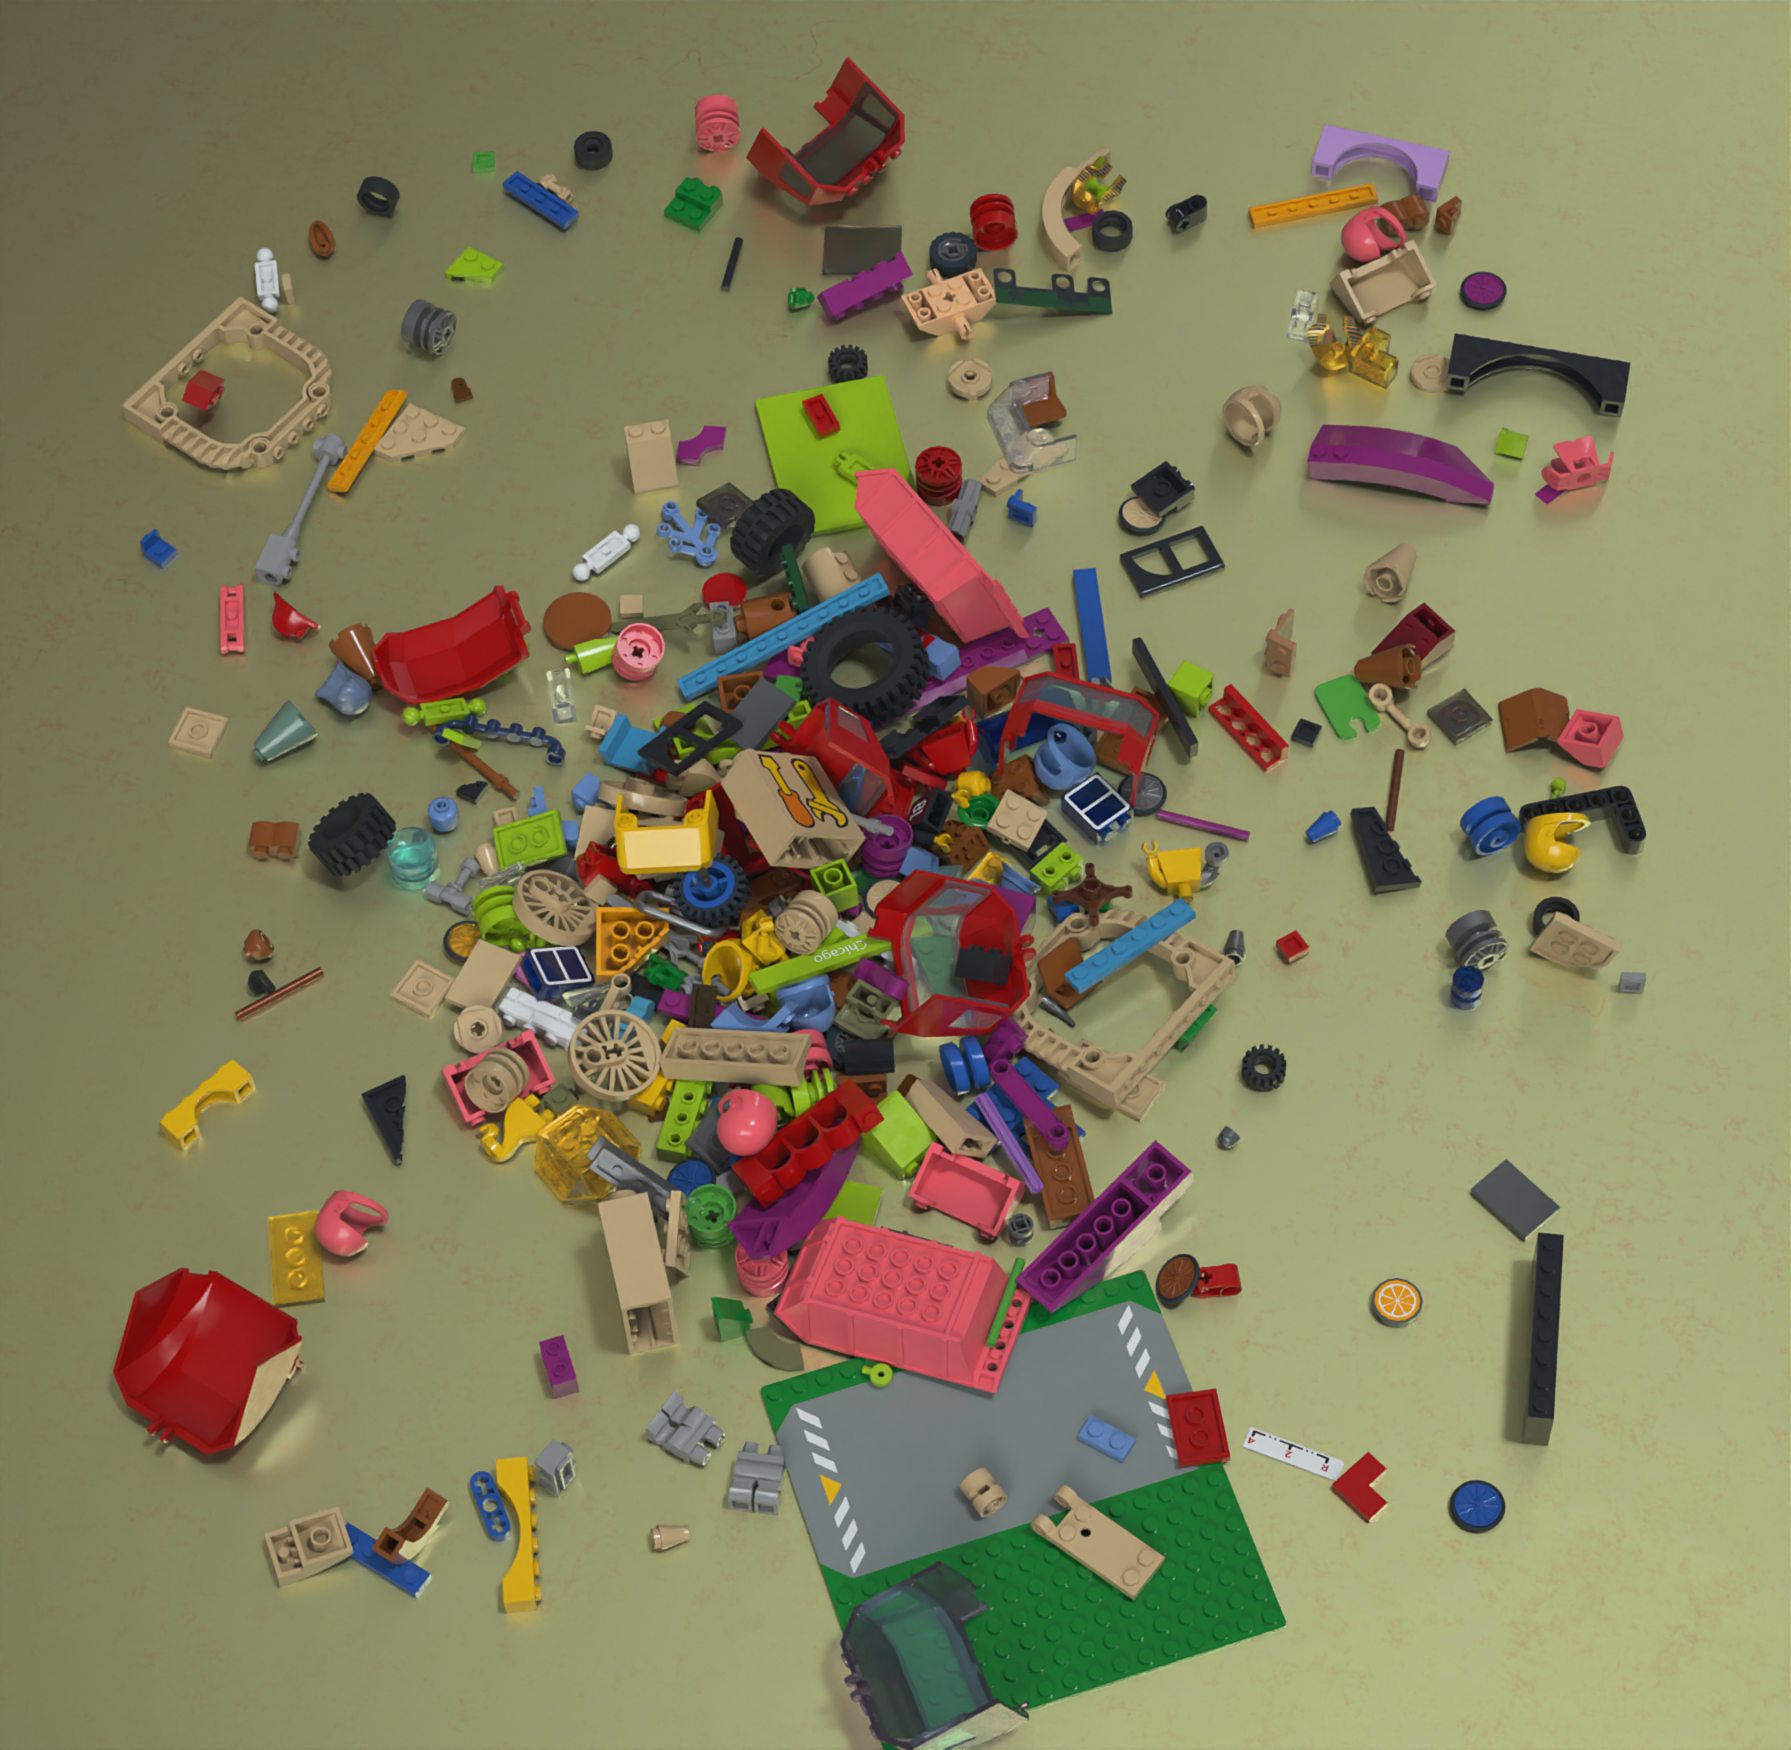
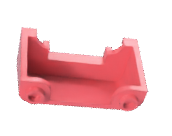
(526, 1047)
(967, 1190)

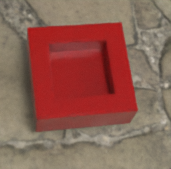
(1292, 946)

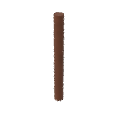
(1394, 789)
(279, 993)

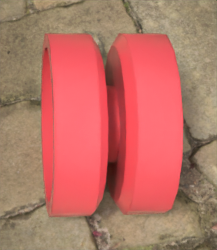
(818, 1056)

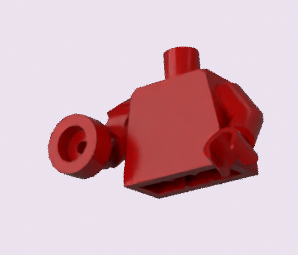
(947, 748)
(603, 861)

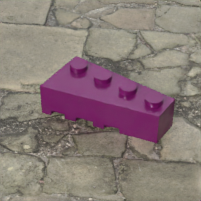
(865, 286)

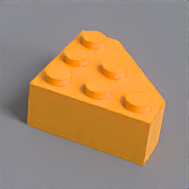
(626, 940)

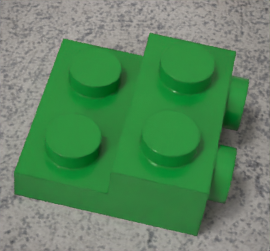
(694, 204)

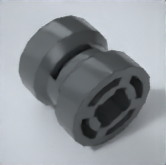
(1024, 1234)

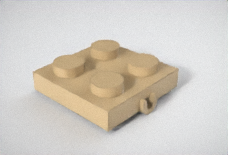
(1016, 820)

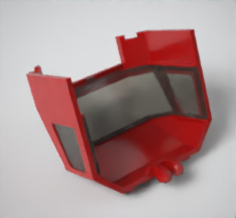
(858, 142)

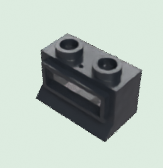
(912, 604)

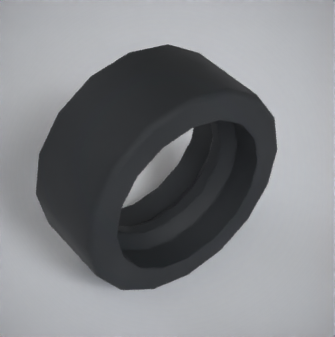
(380, 186)
(1112, 218)
(1556, 904)

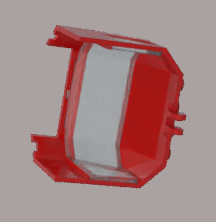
(927, 925)

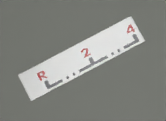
(1293, 1454)

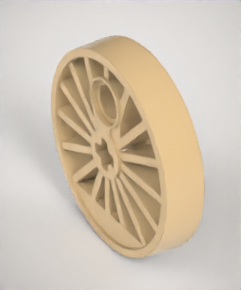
(642, 796)
(556, 899)
(621, 1066)

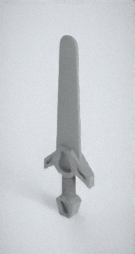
(677, 944)

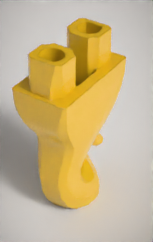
(520, 1127)

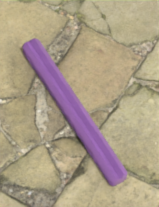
(1009, 1143)

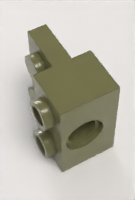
(865, 1009)

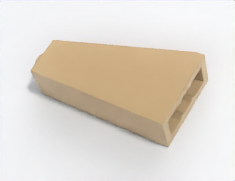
(949, 1120)

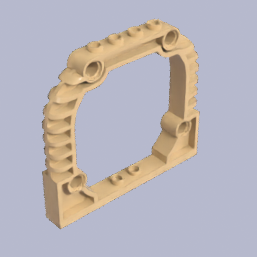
(237, 324)
(1117, 1074)

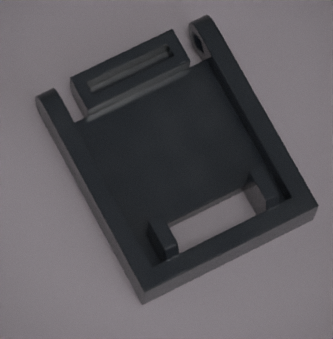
(1046, 836)

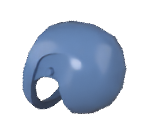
(1067, 763)
(812, 997)

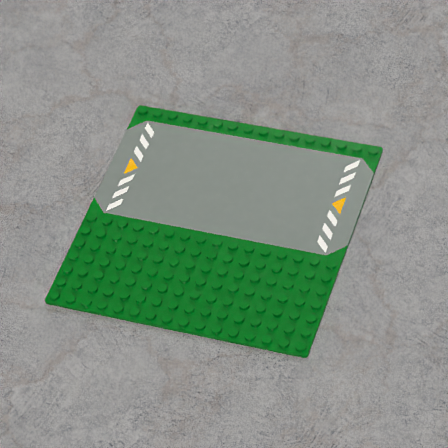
(886, 1499)

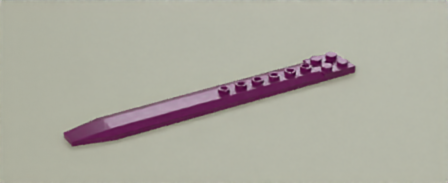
(998, 649)

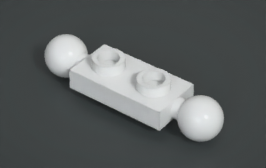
(267, 280)
(606, 552)

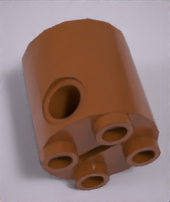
(763, 614)

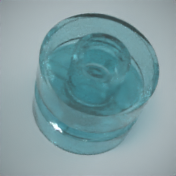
(413, 858)

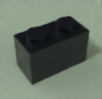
(982, 965)

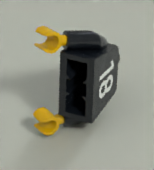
(930, 813)

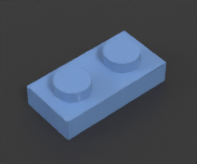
(1106, 1439)

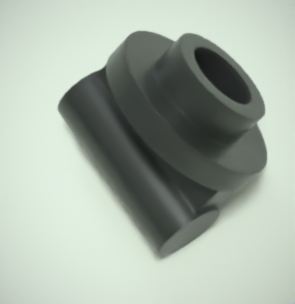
(260, 983)

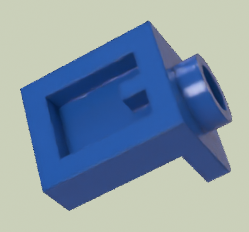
(1021, 511)
(157, 549)
(1063, 909)

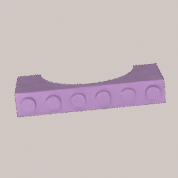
(1344, 145)

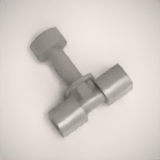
(452, 892)

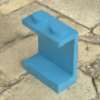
(622, 744)

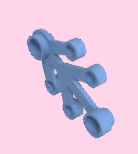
(704, 554)

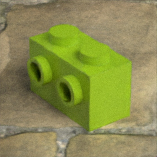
(1057, 869)

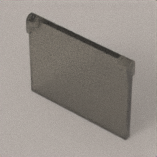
(859, 247)

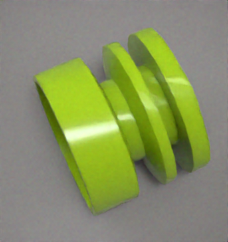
(496, 916)
(810, 1093)

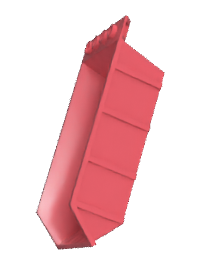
(933, 557)
(902, 1302)

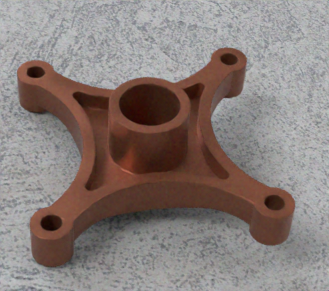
(1092, 894)

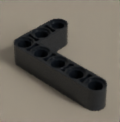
(1608, 808)

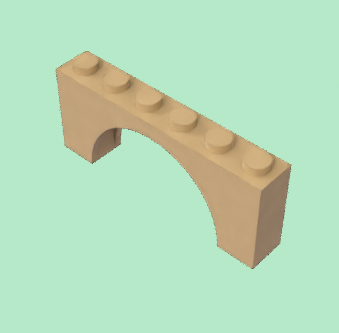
(599, 827)

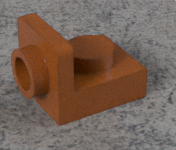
(1447, 214)

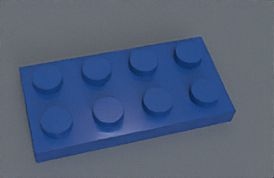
(1036, 1079)

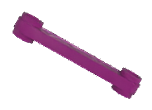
(1030, 1104)

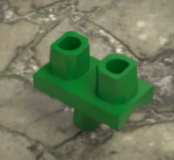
(664, 973)

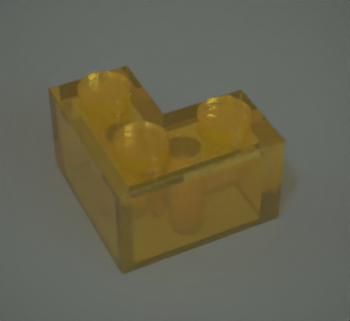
(1372, 359)

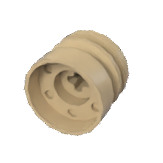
(806, 922)
(497, 1080)

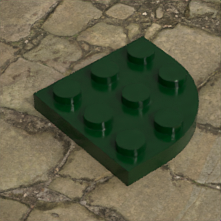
(794, 580)

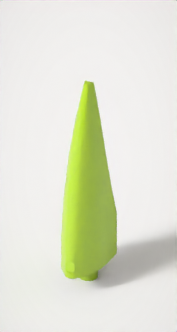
(592, 654)

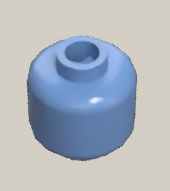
(443, 814)

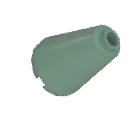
(283, 733)

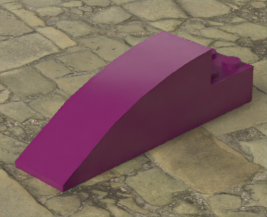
(1108, 1229)

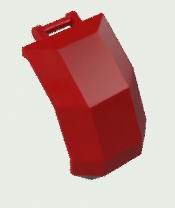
(454, 652)

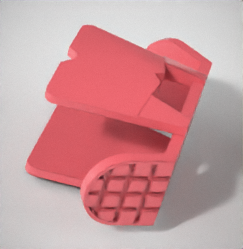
(1576, 466)

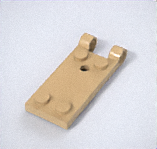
(611, 1001)
(1107, 1551)

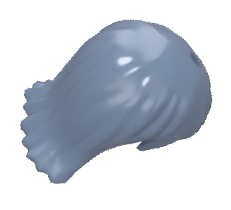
(346, 691)

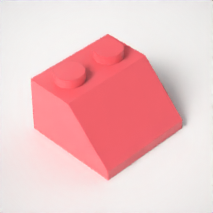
(1592, 737)

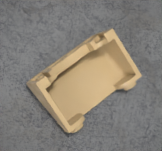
(1384, 283)

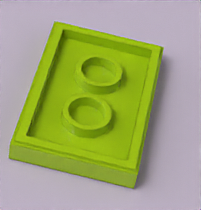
(530, 840)

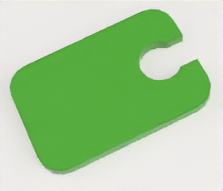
(1346, 700)

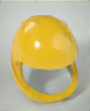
(1545, 841)
(732, 963)

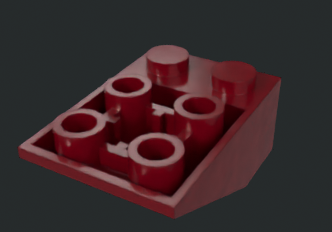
(1423, 630)

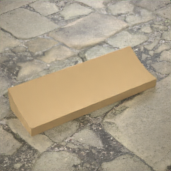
(735, 1056)

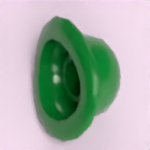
(979, 811)

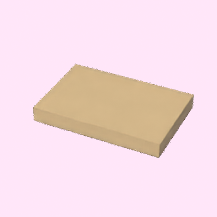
(483, 976)

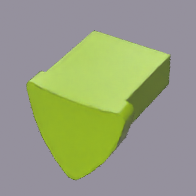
(1511, 443)

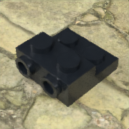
(1164, 489)

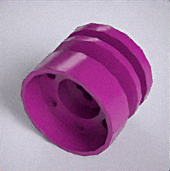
(885, 854)

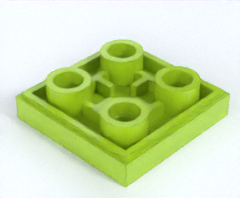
(856, 1203)

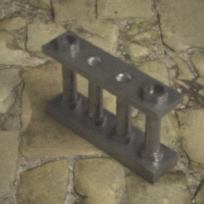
(630, 1174)

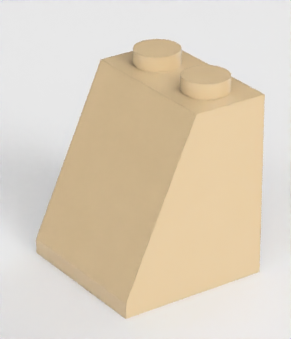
(651, 456)

